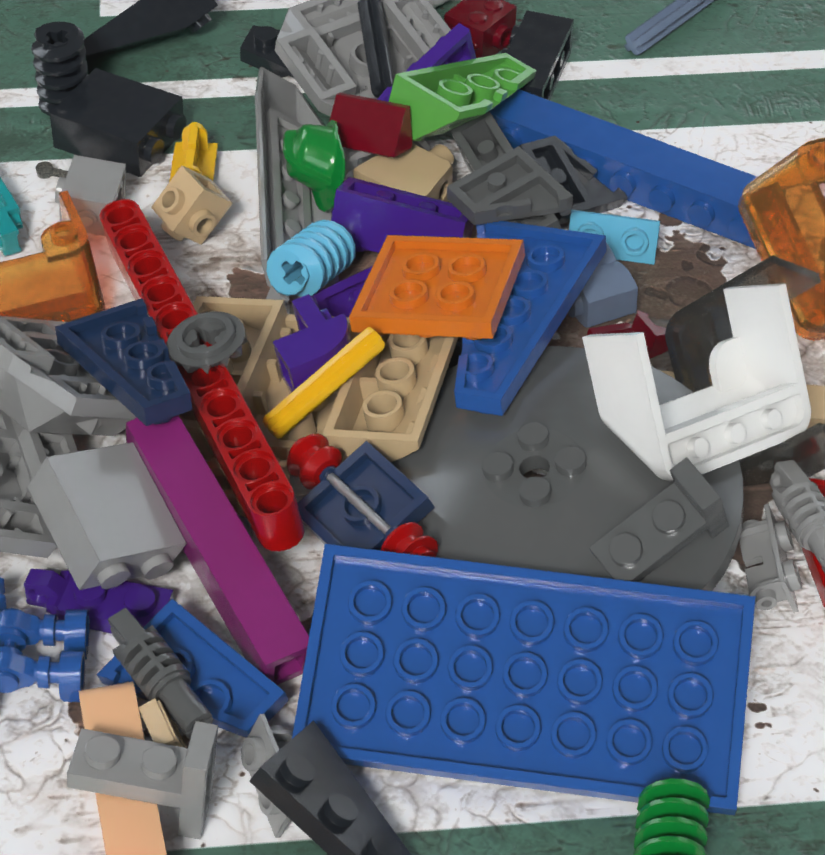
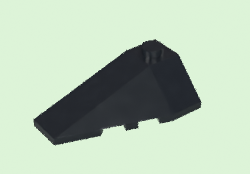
(146, 23)

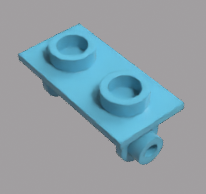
(627, 237)

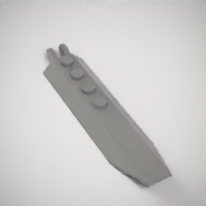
(283, 202)

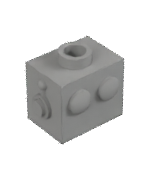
(92, 186)

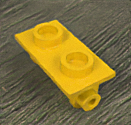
(195, 152)

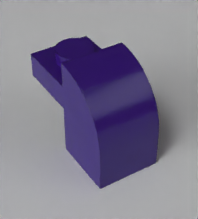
(314, 343)

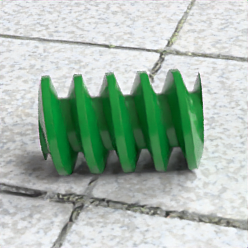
(672, 818)

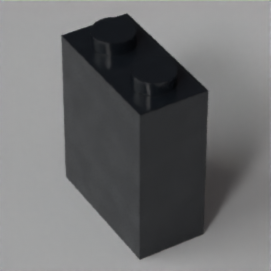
(118, 121)

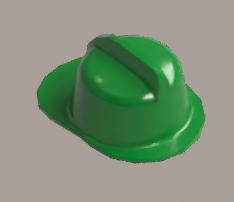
(316, 160)

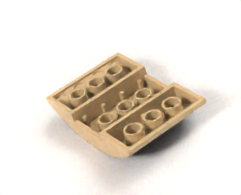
(381, 403)

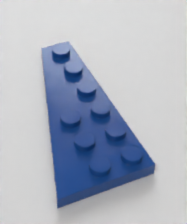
(545, 289)

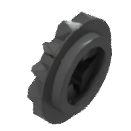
(217, 328)

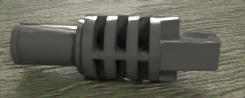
(157, 670)

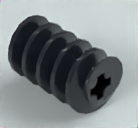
(58, 62)

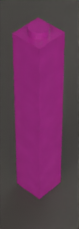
(222, 551)

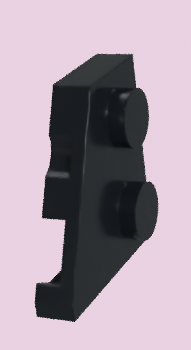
(575, 176)

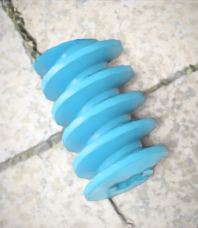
(311, 259)

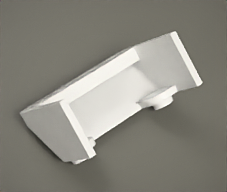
(754, 398)

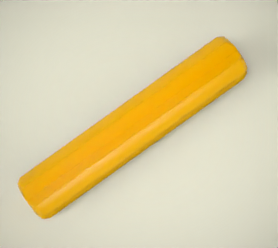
(323, 382)

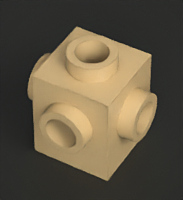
(191, 206)

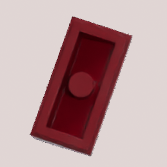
(372, 125)

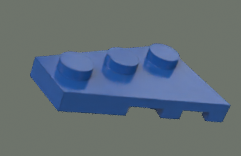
(218, 674)

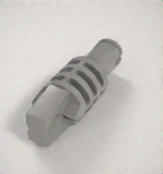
(800, 506)

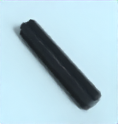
(376, 45)

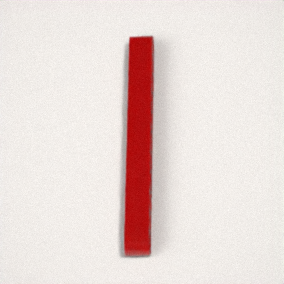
(215, 398)

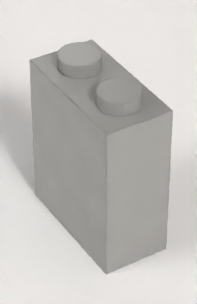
(106, 516)

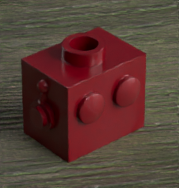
(488, 22)

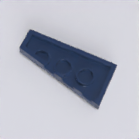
(128, 360)

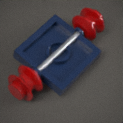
(359, 500)

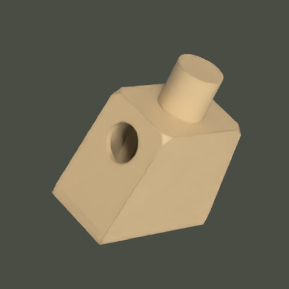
(412, 171)

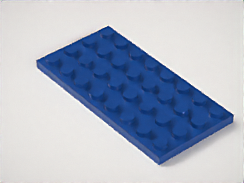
(527, 675)

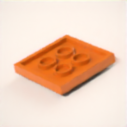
(438, 286)

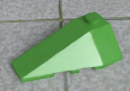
(457, 91)

